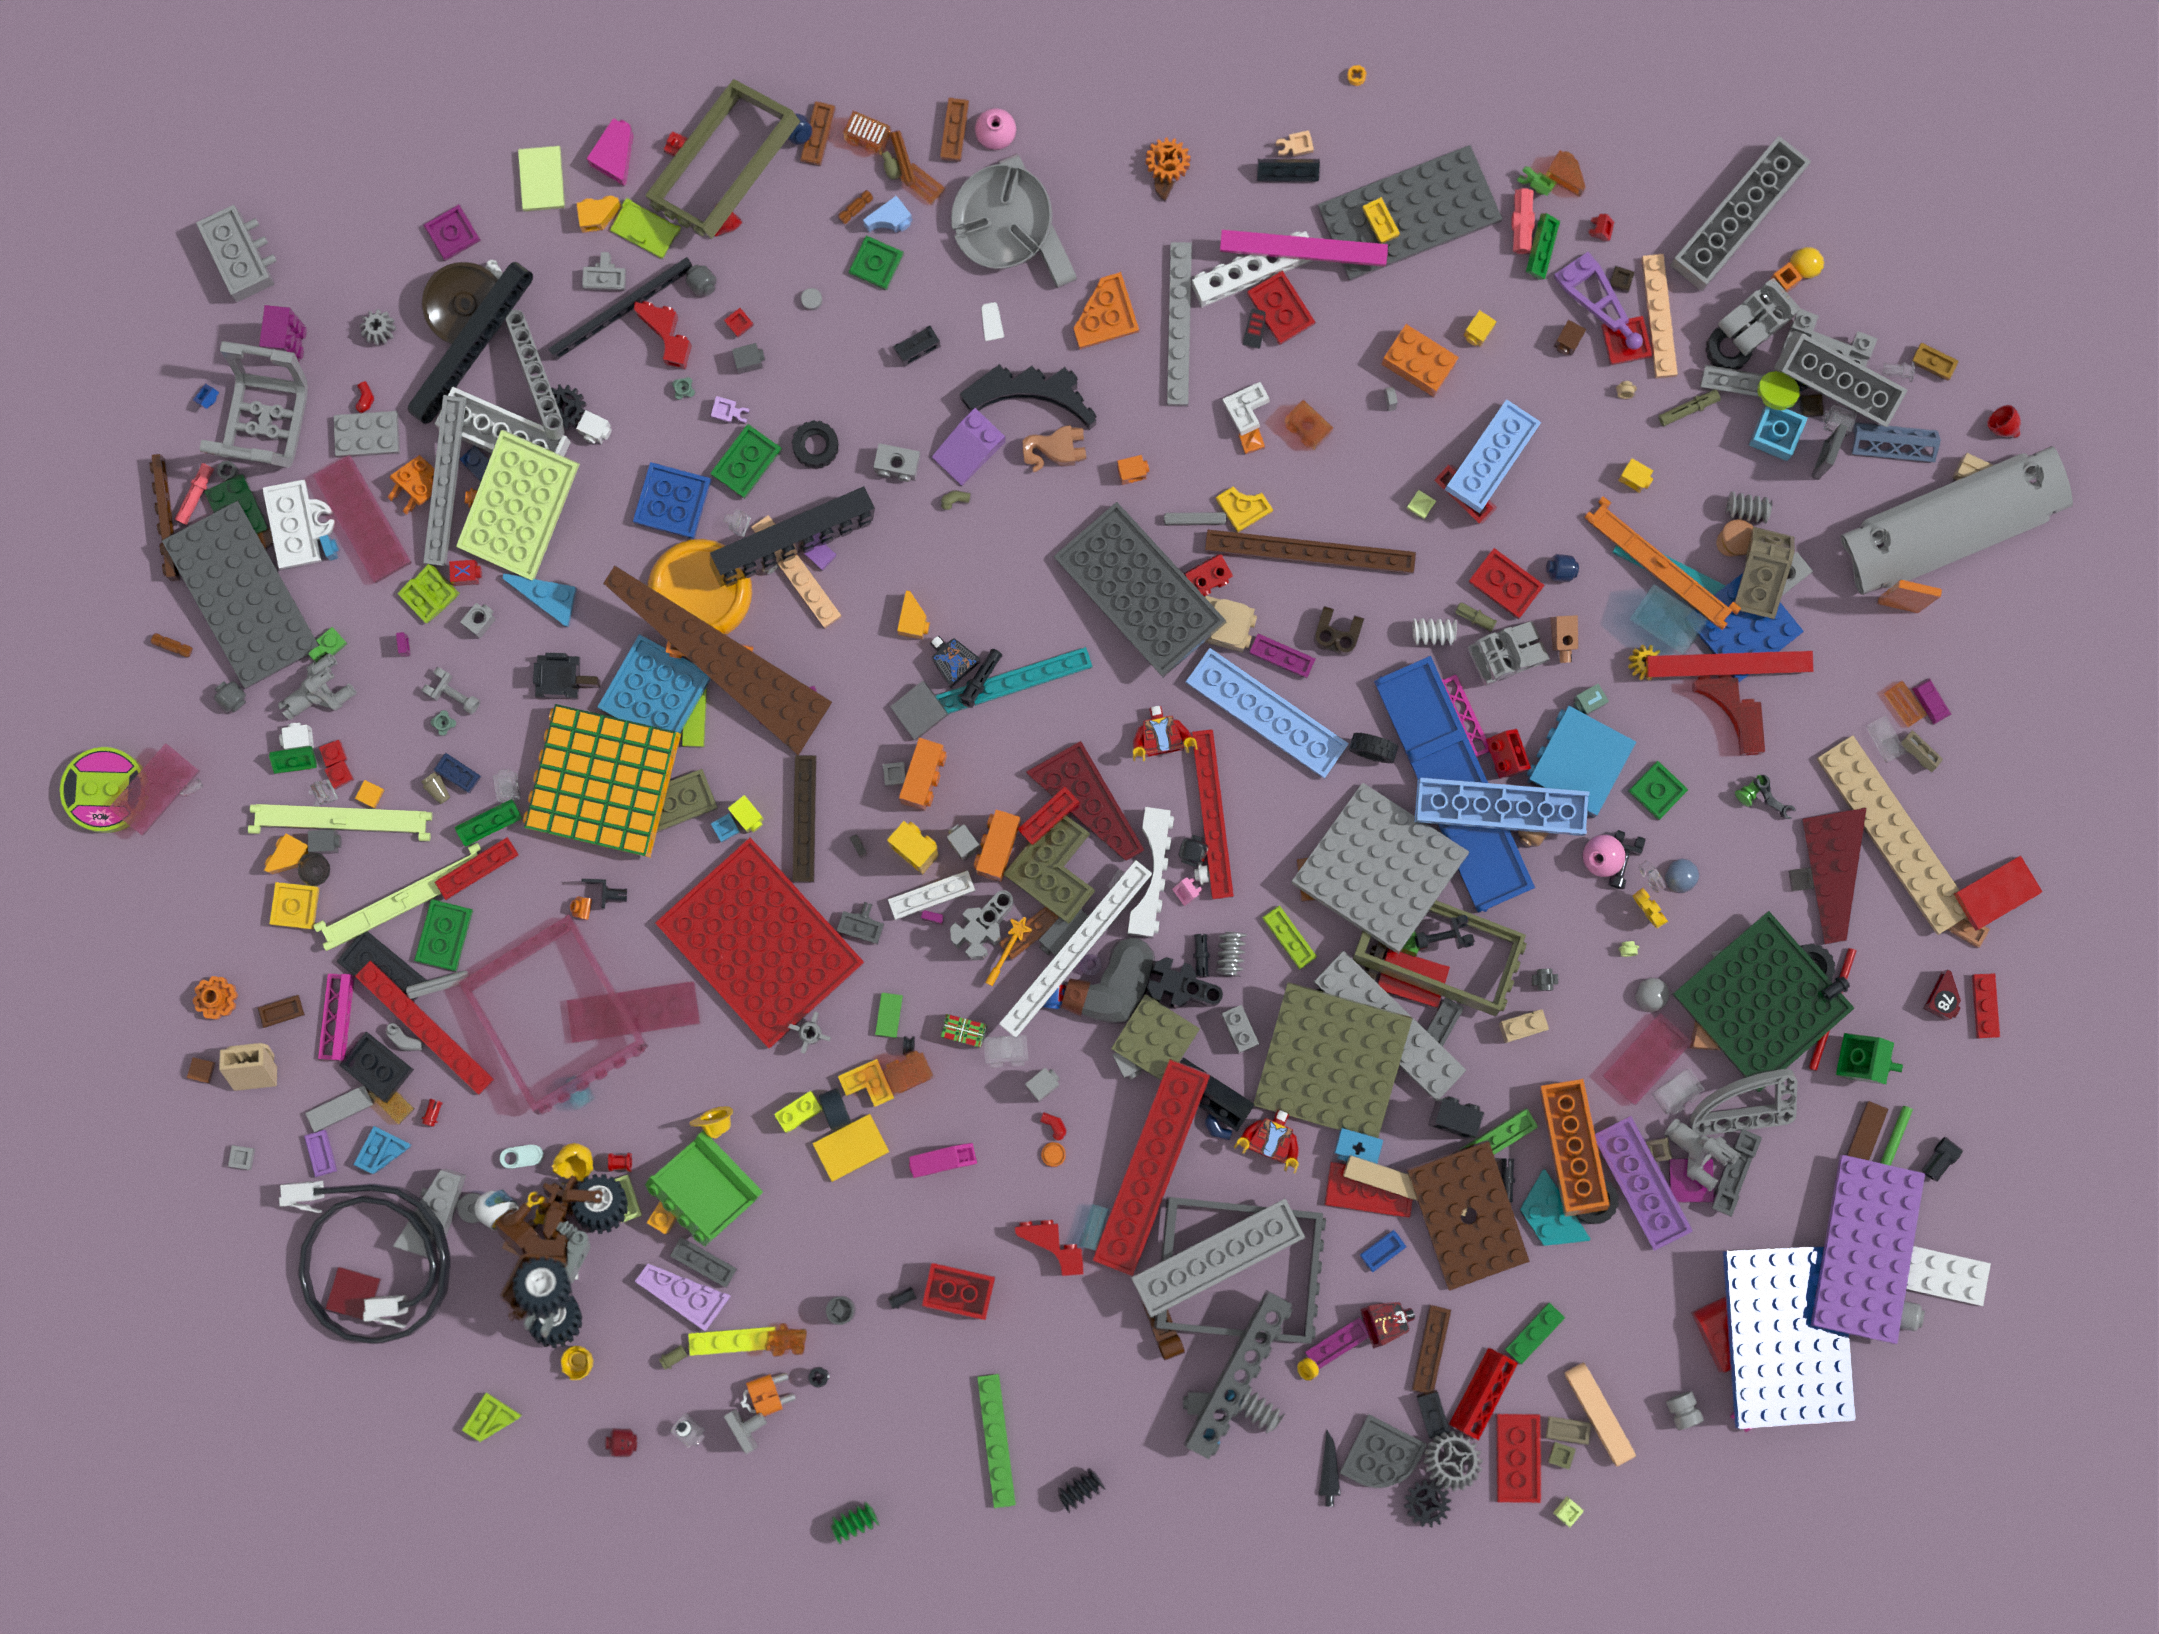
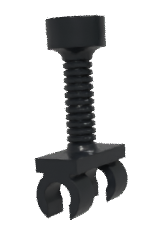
(1618, 881)
(1455, 923)

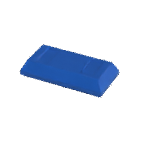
(1383, 1251)

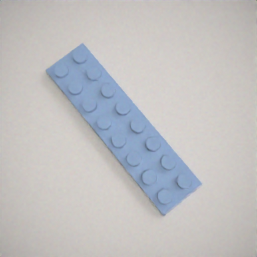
(1267, 713)

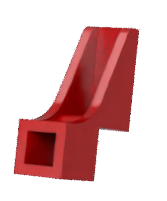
(663, 323)
(1047, 1237)

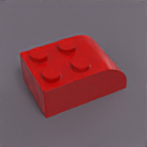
(1713, 1327)

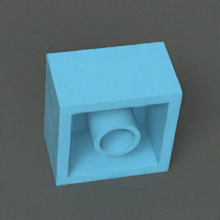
(1778, 432)

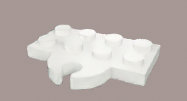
(296, 523)

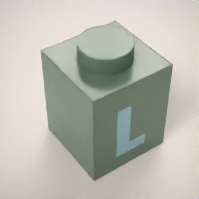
(1590, 700)

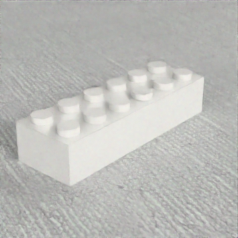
(485, 421)

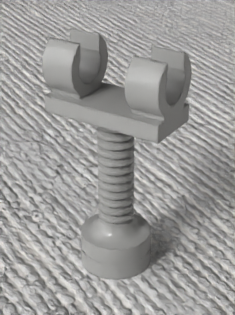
(470, 704)

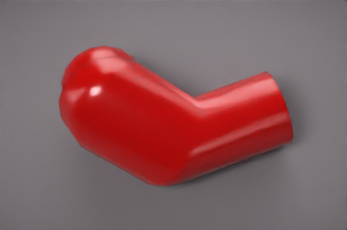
(366, 399)
(1057, 1125)

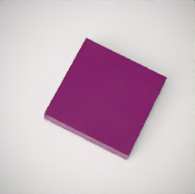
(451, 232)
(1683, 1187)

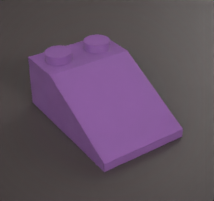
(969, 446)

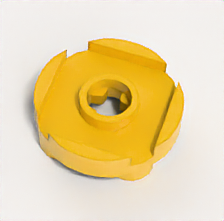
(1650, 908)

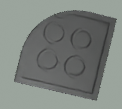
(1381, 1455)

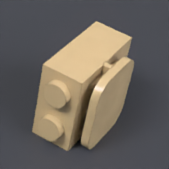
(1239, 620)
(249, 1066)

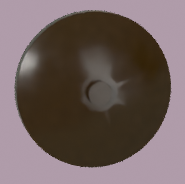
(454, 297)

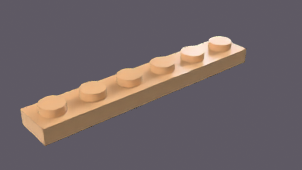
(1659, 316)
(805, 583)

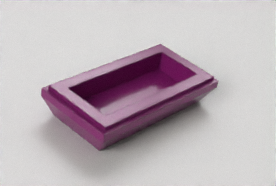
(1931, 701)

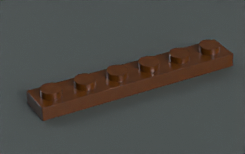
(163, 509)

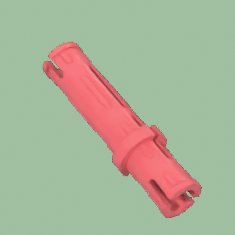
(197, 487)

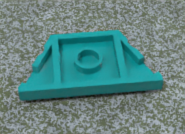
(1546, 1215)

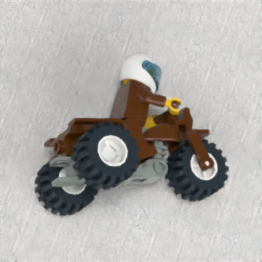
(545, 1271)

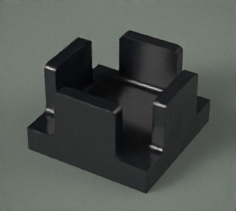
(556, 676)

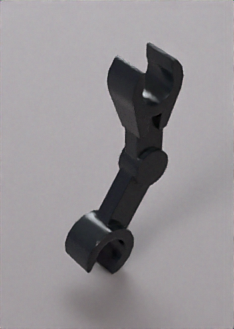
(1765, 789)

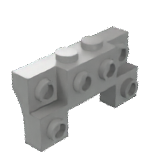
(1858, 351)

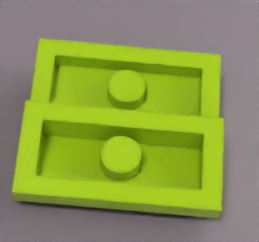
(428, 593)

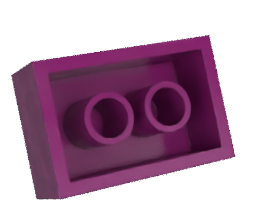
(282, 330)

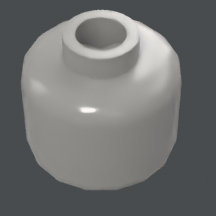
(1912, 1316)

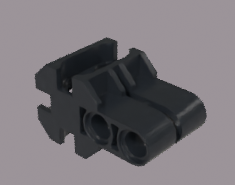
(1175, 984)

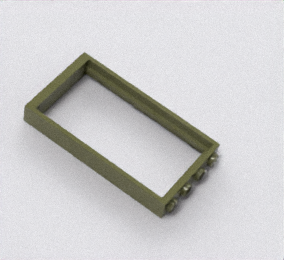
(697, 140)
(1484, 925)

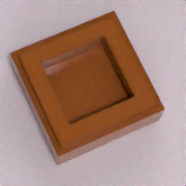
(201, 1070)

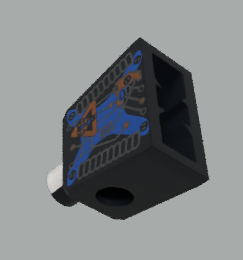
(953, 660)

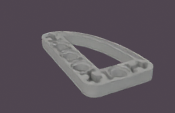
(1777, 1077)

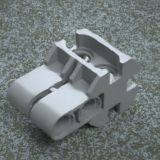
(1768, 312)
(1507, 653)
(978, 930)

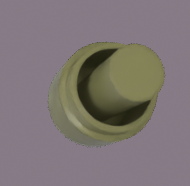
(891, 166)

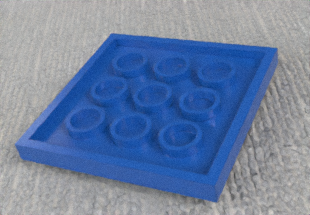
(1749, 631)

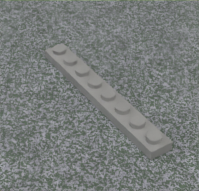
(1179, 324)
(444, 480)

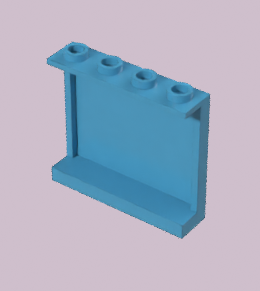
(1581, 757)

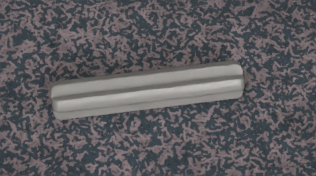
(1200, 518)
(436, 984)

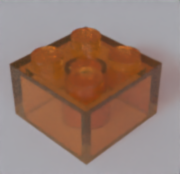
(908, 1073)

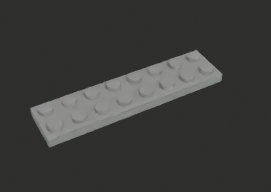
(1422, 1055)
(1217, 1257)

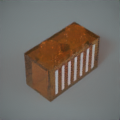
(867, 133)

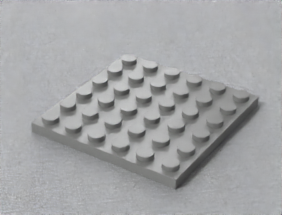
(1380, 868)

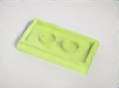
(541, 178)

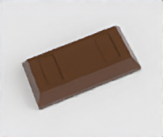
(281, 1011)

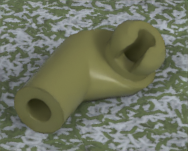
(954, 496)

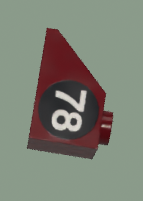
(1944, 997)

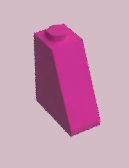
(613, 151)
(942, 1160)

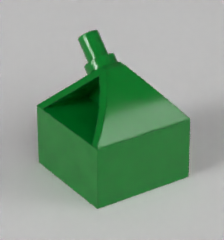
(1866, 1059)

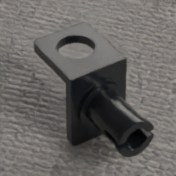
(608, 894)

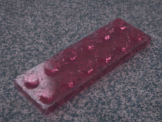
(362, 519)
(649, 1007)

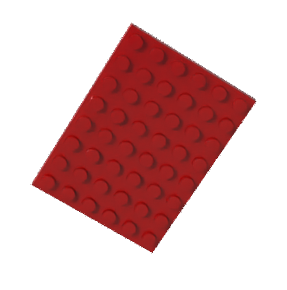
(759, 942)

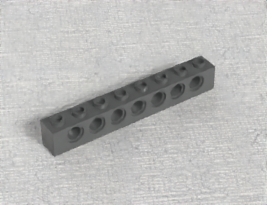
(1209, 1446)

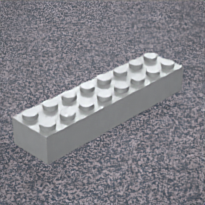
(1740, 213)

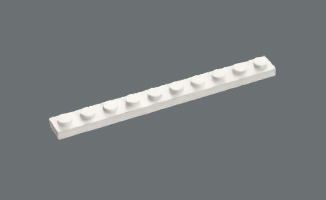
(1075, 949)

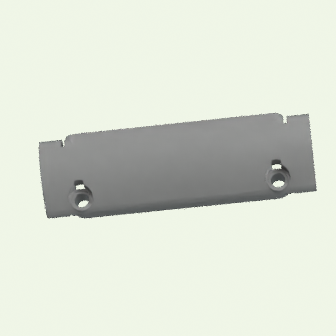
(1958, 520)

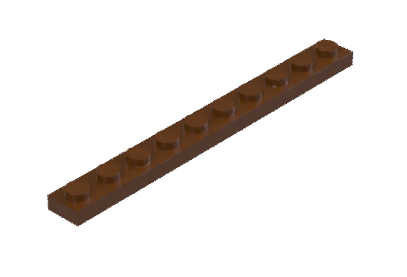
(1310, 551)

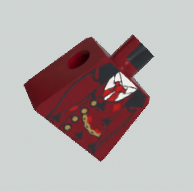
(1386, 1322)

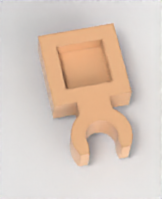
(1298, 143)

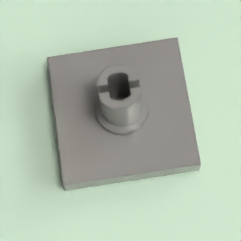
(743, 1430)

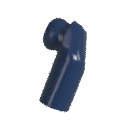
(1215, 1130)

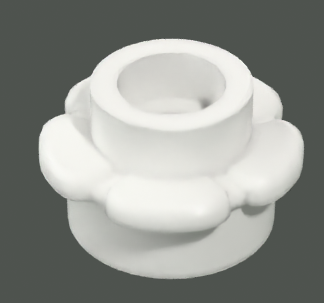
(1202, 874)

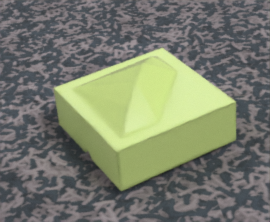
(1421, 504)
(1568, 1511)

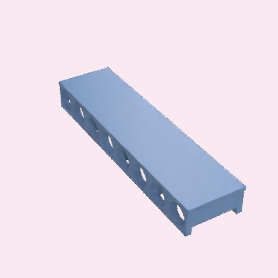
(1501, 806)

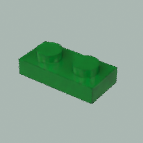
(293, 760)

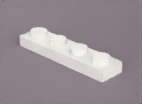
(931, 895)

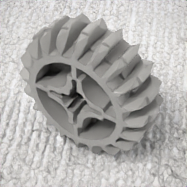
(1449, 1443)

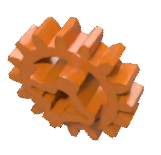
(1169, 168)

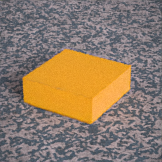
(369, 794)

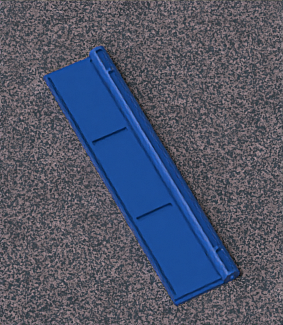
(1442, 750)

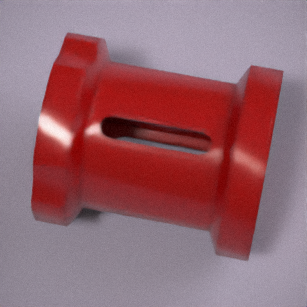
(620, 1162)

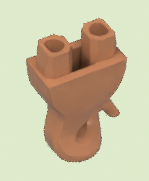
(1056, 447)

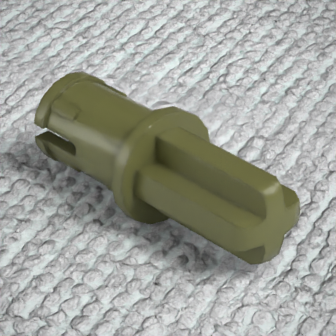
(1475, 616)

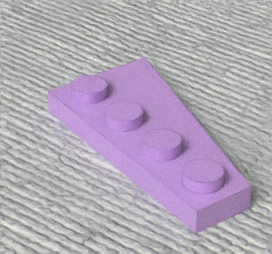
(688, 1298)

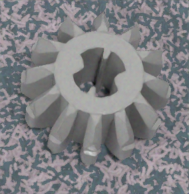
(381, 332)

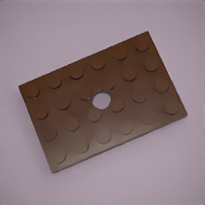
(1460, 1182)

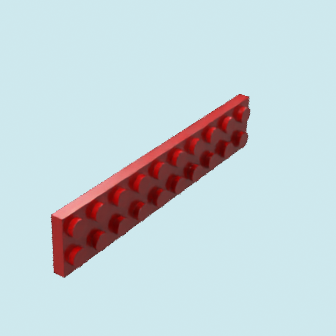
(1151, 1167)

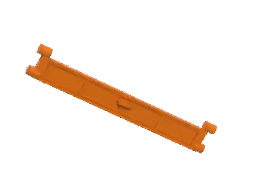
(1660, 565)

